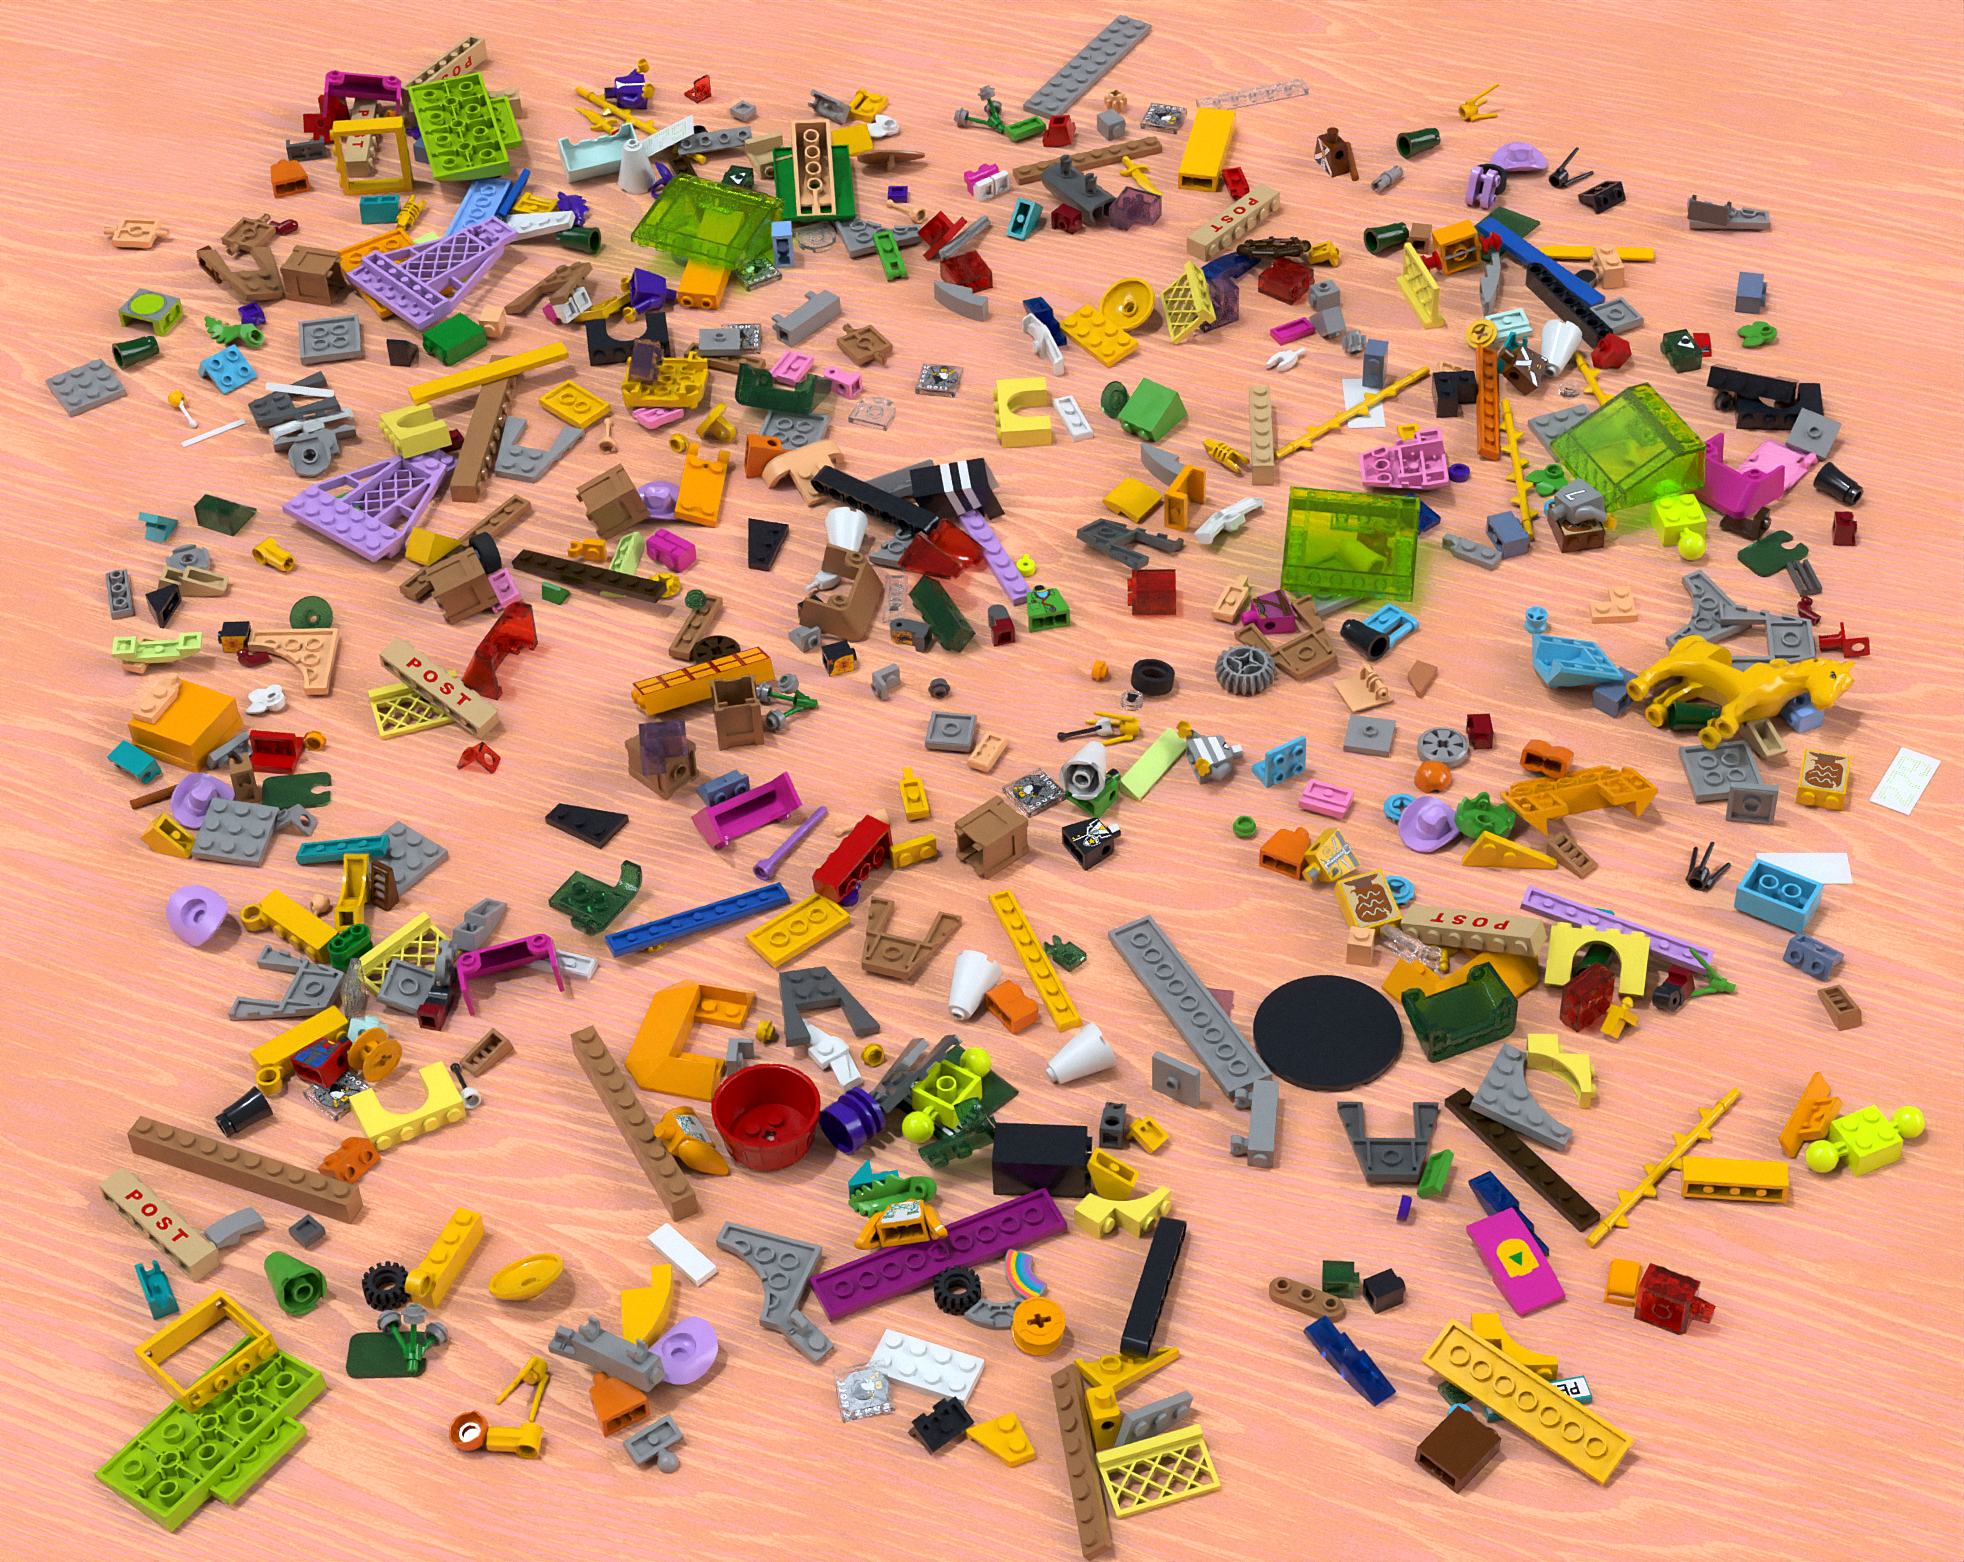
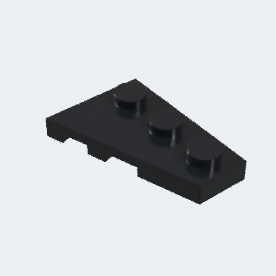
(764, 542)
(587, 824)

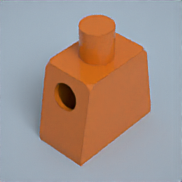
(288, 178)
(759, 452)
(1285, 852)
(616, 1403)

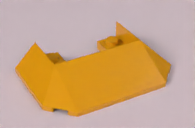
(1578, 793)
(1517, 972)
(657, 1052)

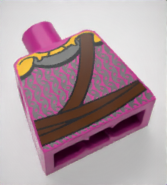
(1271, 613)

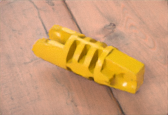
(409, 212)
(1225, 454)

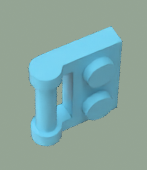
(1390, 617)

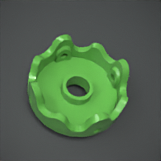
(1474, 818)

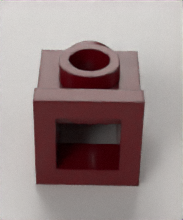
(1066, 219)
(1844, 529)
(1480, 730)

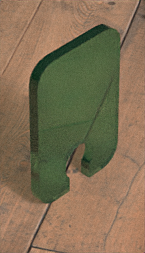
(1768, 555)
(296, 789)
(380, 1356)

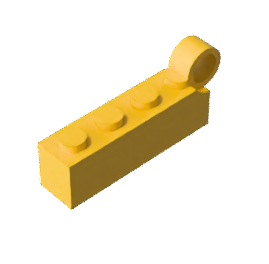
(291, 922)
(273, 1057)
(445, 1258)

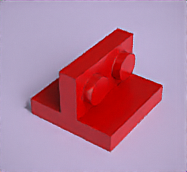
(939, 232)
(275, 751)

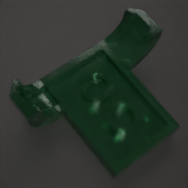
(594, 903)
(976, 1134)

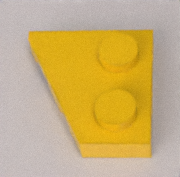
(1003, 1439)

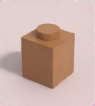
(1421, 237)

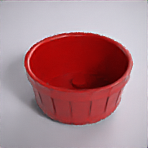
(762, 1101)

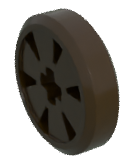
(713, 648)

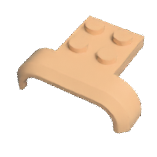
(803, 466)

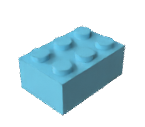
(1778, 896)

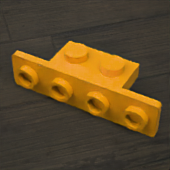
(1811, 1116)

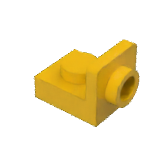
(1324, 251)
(1147, 1133)

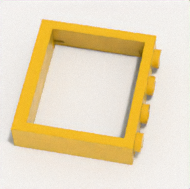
(366, 127)
(190, 1326)

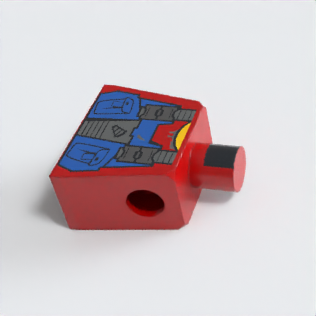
(322, 1061)

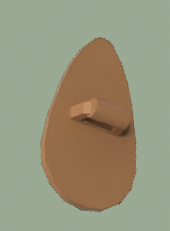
(888, 157)

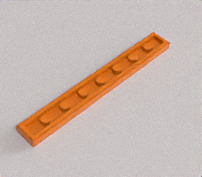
(1487, 403)

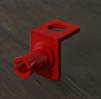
(1840, 640)

